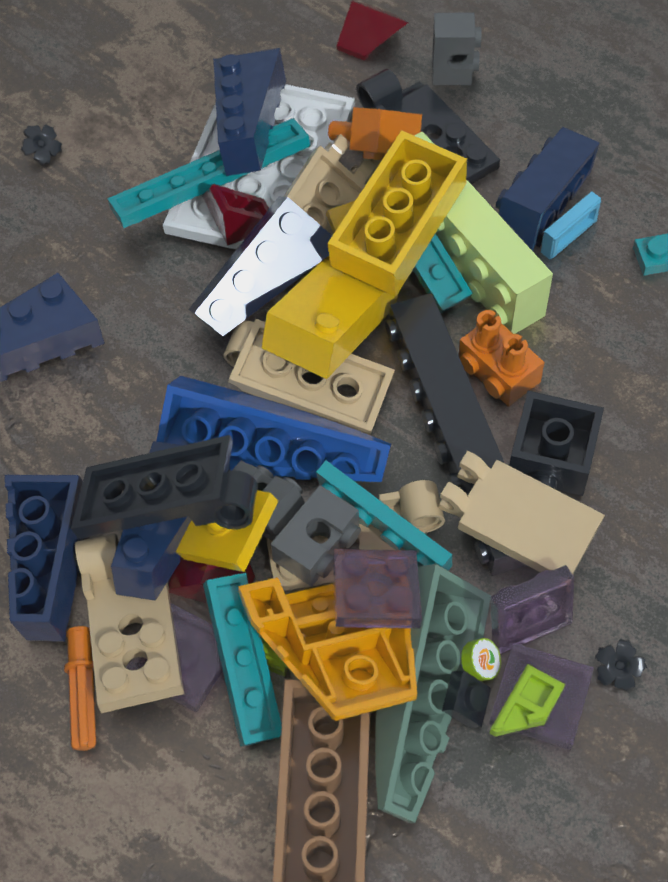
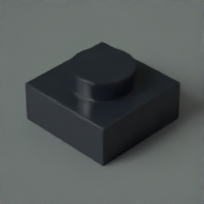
(466, 699)

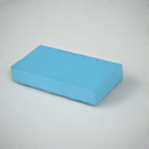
(570, 225)

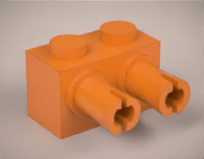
(374, 130)
(500, 359)

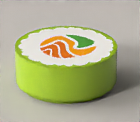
(481, 659)

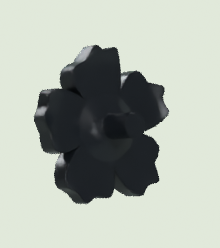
(41, 143)
(619, 664)

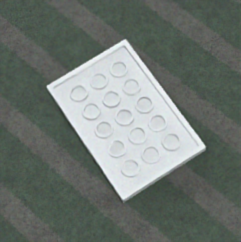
(313, 112)

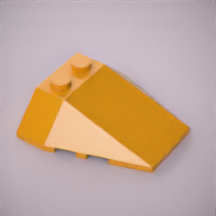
(340, 666)

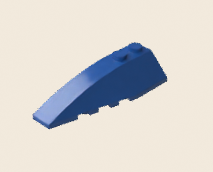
(268, 432)

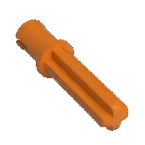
(81, 688)

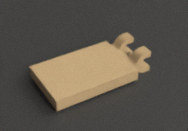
(327, 183)
(521, 515)

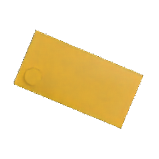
(398, 213)
(324, 319)

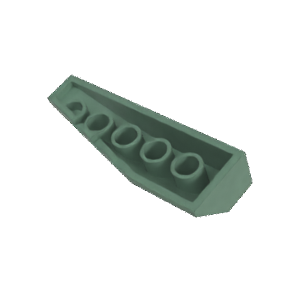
(416, 730)

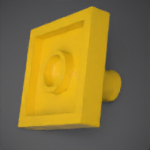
(225, 546)

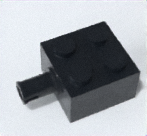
(556, 441)

